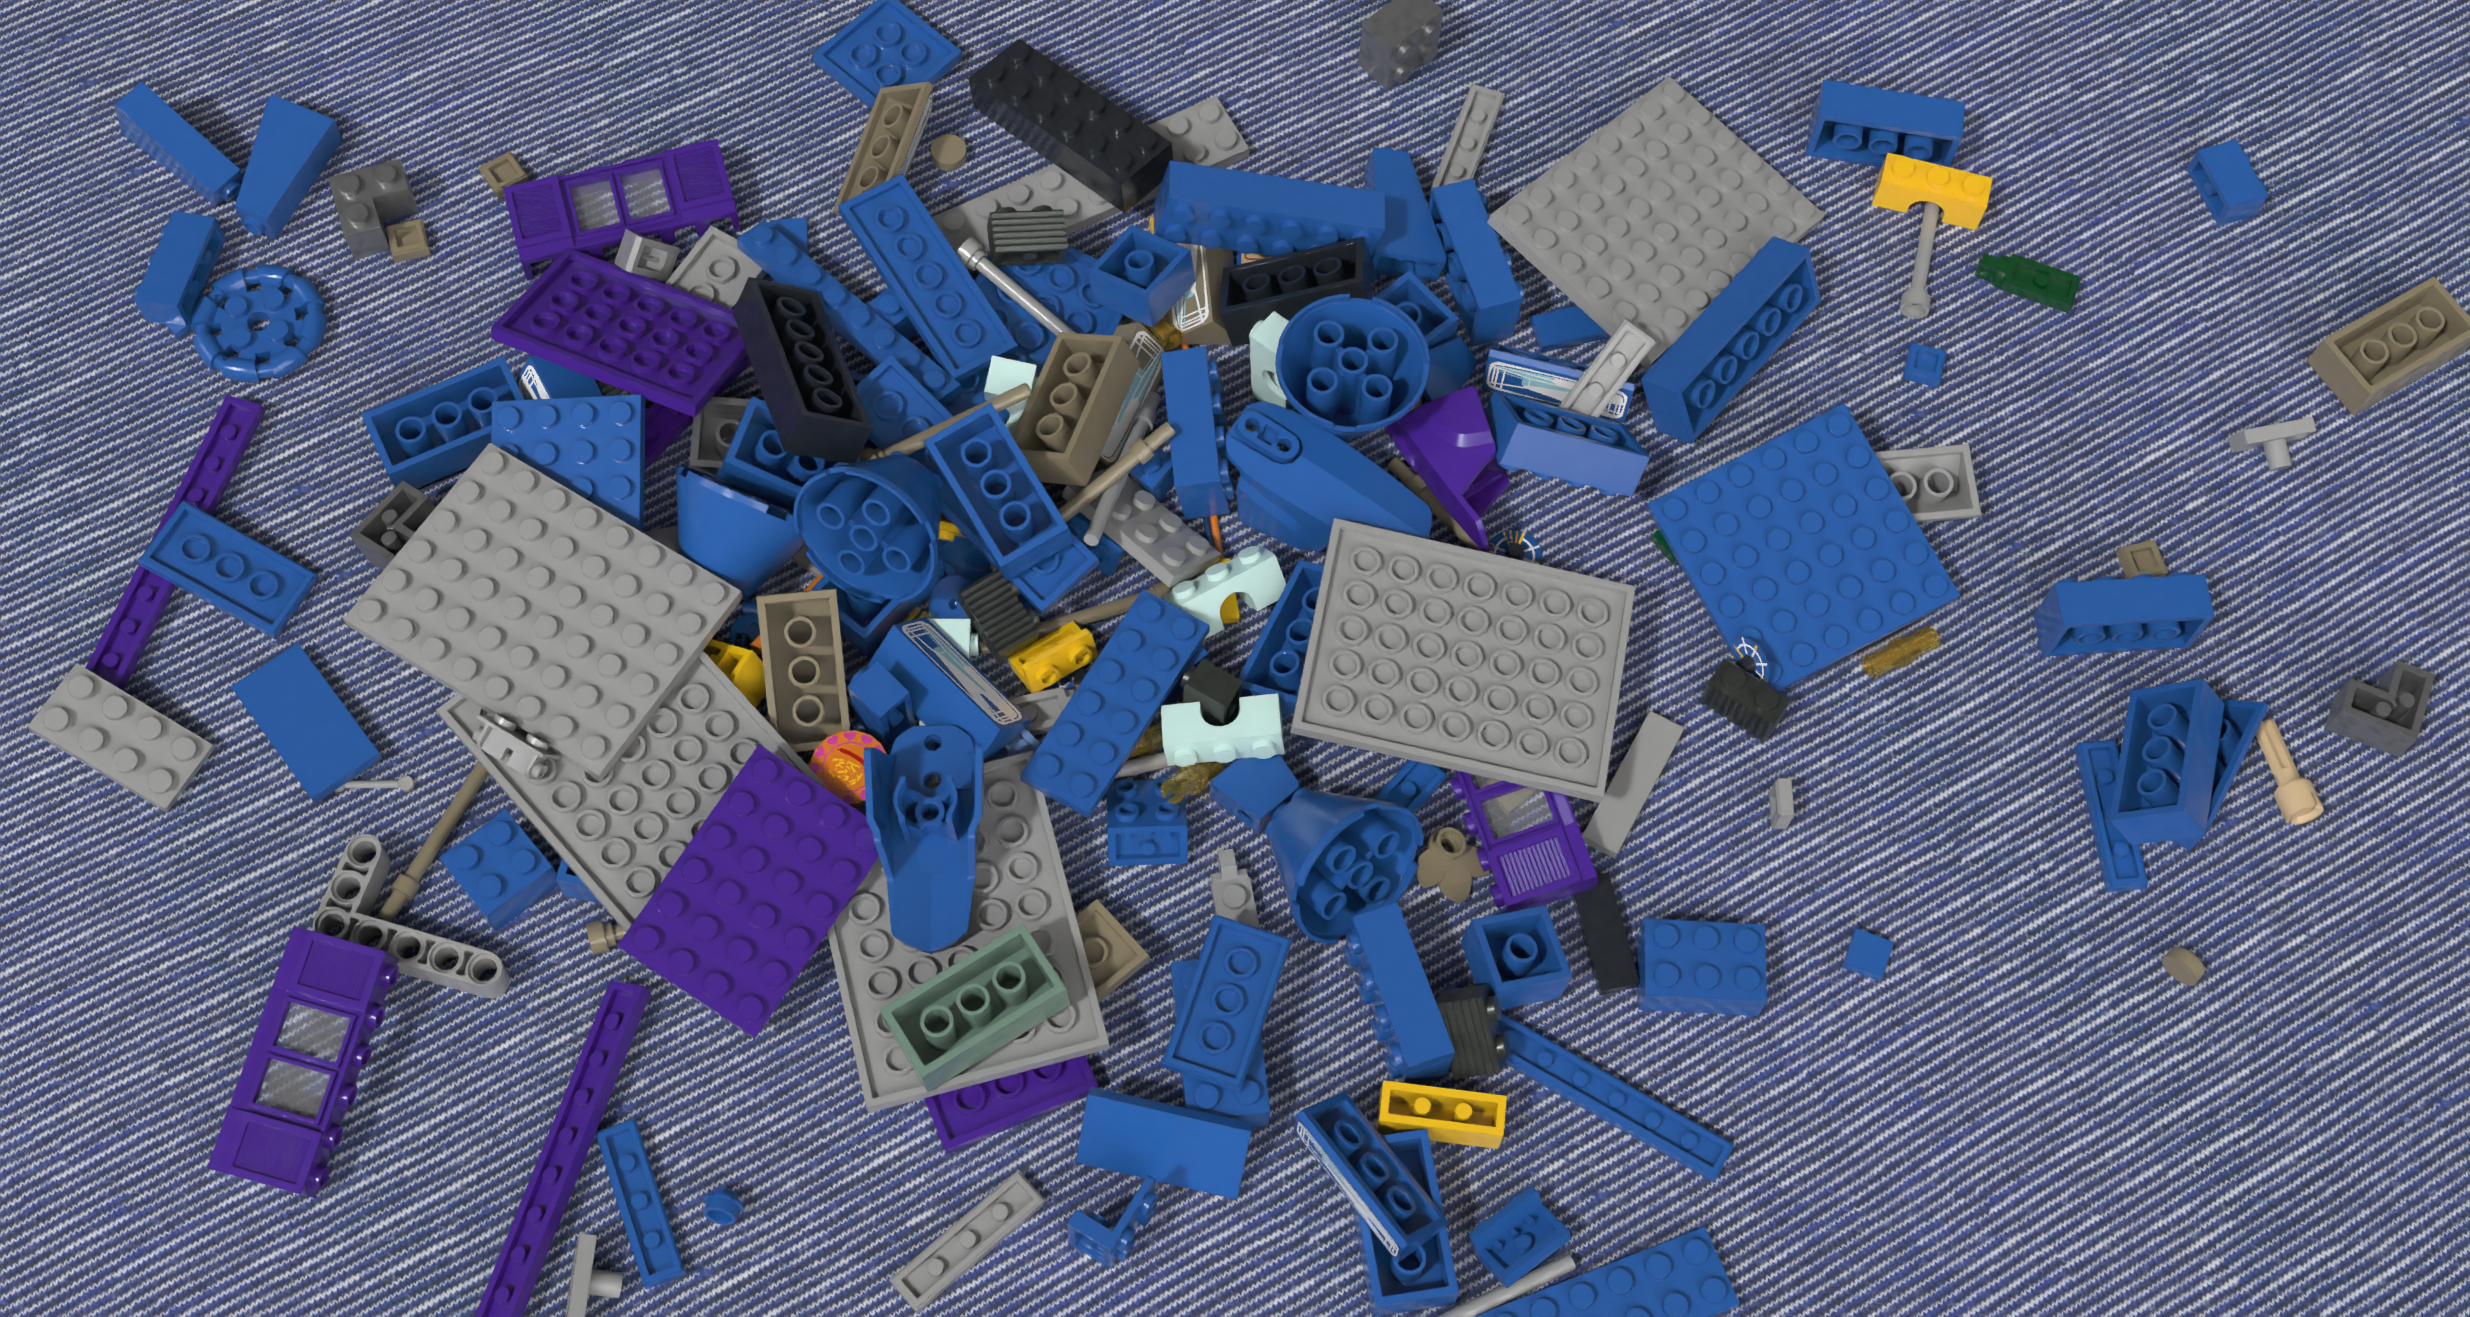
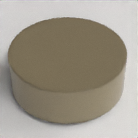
(948, 152)
(2183, 966)

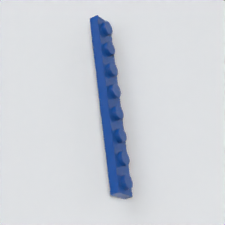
(843, 309)

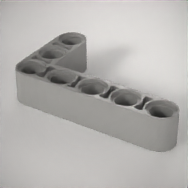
(396, 938)

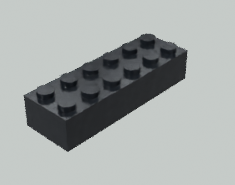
(1071, 125)
(801, 371)

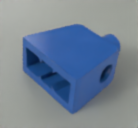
(1255, 789)

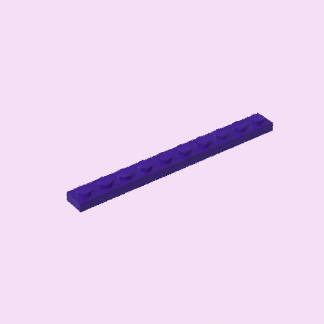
(149, 593)
(564, 1152)

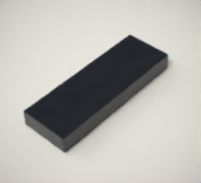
(1605, 938)

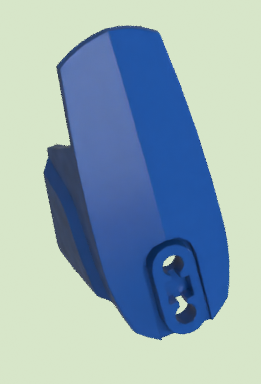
(1317, 480)
(933, 831)

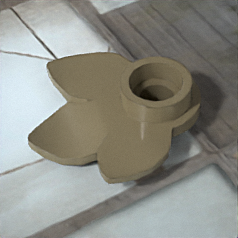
(1449, 869)

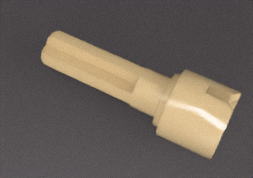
(2294, 794)

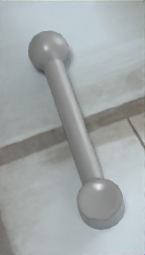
(405, 784)

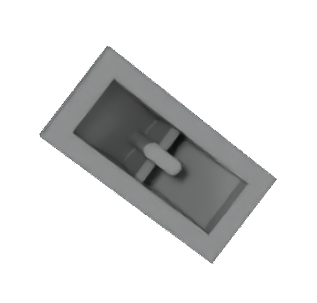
(646, 256)

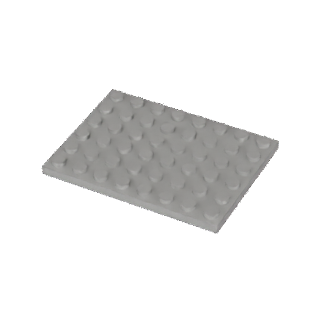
(1653, 216)
(544, 610)
(1465, 660)
(655, 798)
(1015, 883)

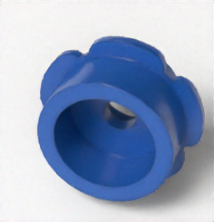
(722, 1206)

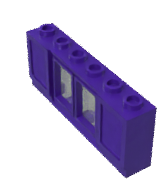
(640, 195)
(1525, 841)
(305, 1062)

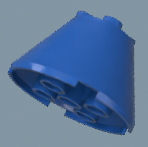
(1352, 364)
(873, 526)
(733, 530)
(1342, 858)

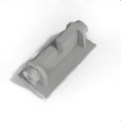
(528, 750)

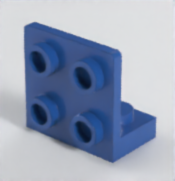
(1145, 825)
(1091, 1233)

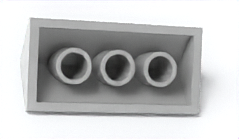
(1934, 481)

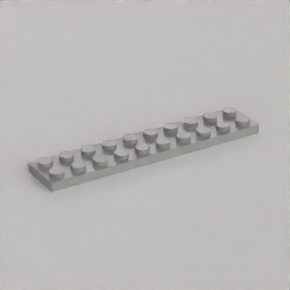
(1197, 134)

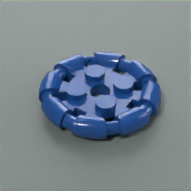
(246, 308)

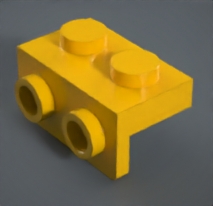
(1054, 656)

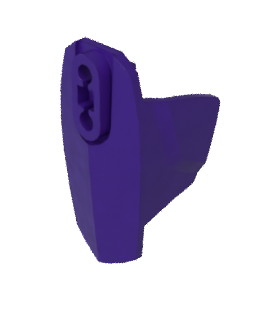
(1454, 457)

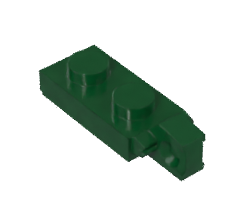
(2030, 280)

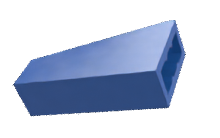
(177, 145)
(284, 164)
(1409, 232)

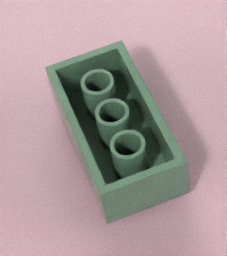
(975, 1007)

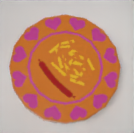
(841, 764)

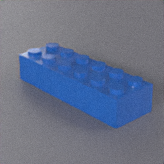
(1262, 211)
(1731, 339)

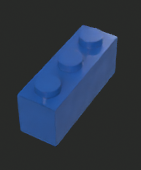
(179, 268)

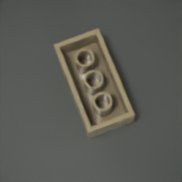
(2392, 346)
(1075, 406)
(803, 666)

